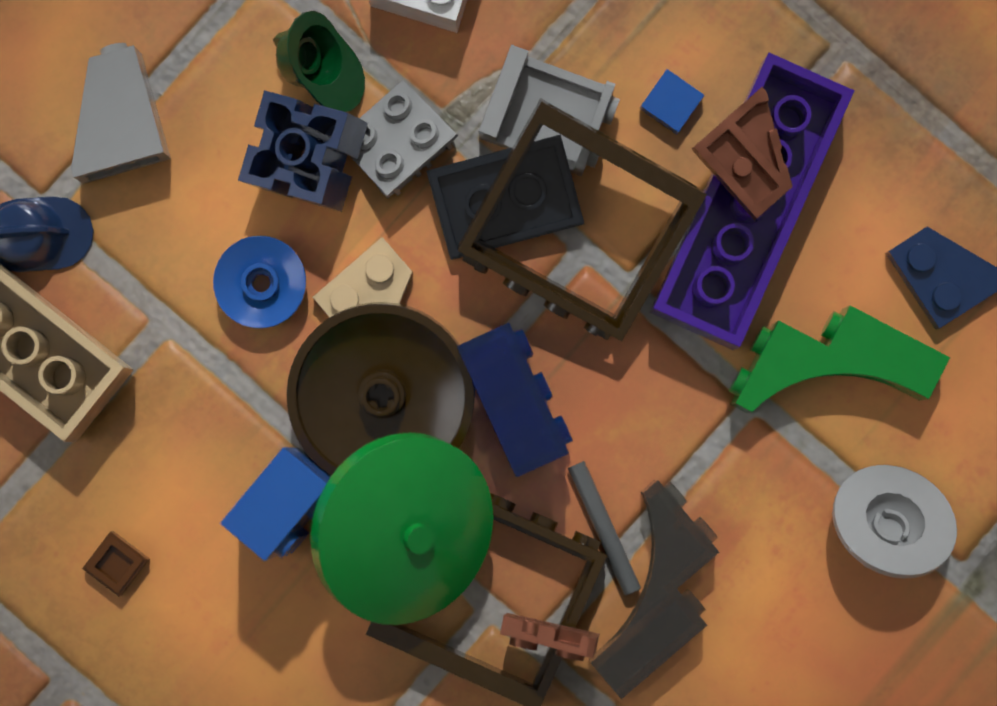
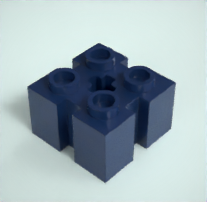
(287, 130)

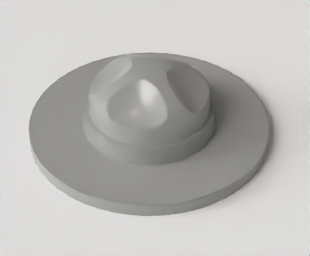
(894, 521)

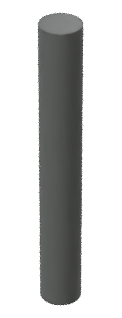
(604, 528)

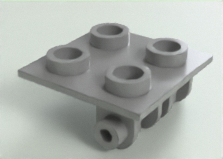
(401, 139)

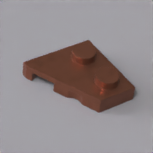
(747, 156)
(568, 641)

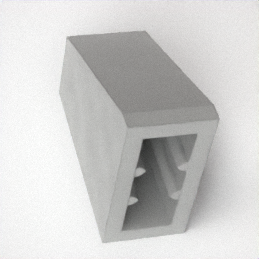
(117, 117)

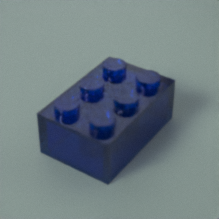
(515, 398)

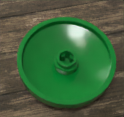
(401, 528)

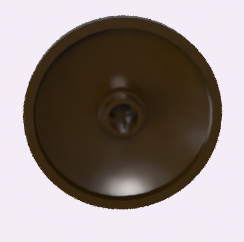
(377, 376)

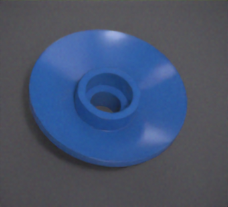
(242, 265)

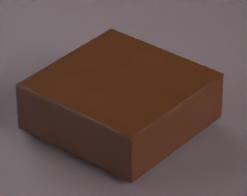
(115, 563)

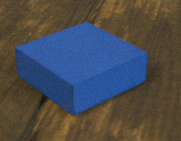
(671, 101)

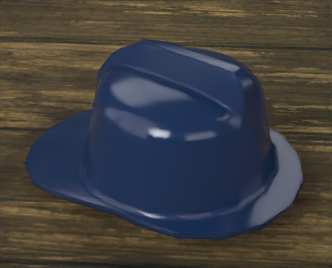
(43, 233)

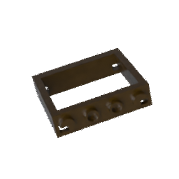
(559, 298)
(481, 672)

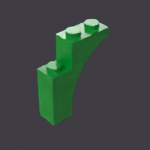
(854, 347)

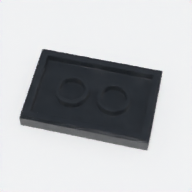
(535, 203)

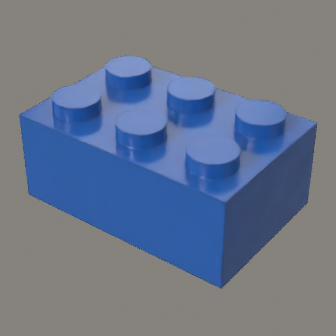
(278, 505)

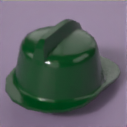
(320, 61)

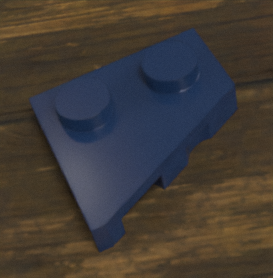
(942, 275)

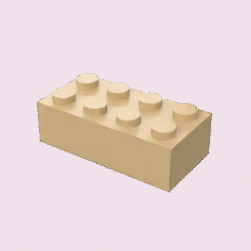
(52, 362)

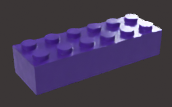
(724, 252)

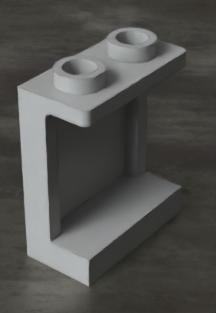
(519, 90)

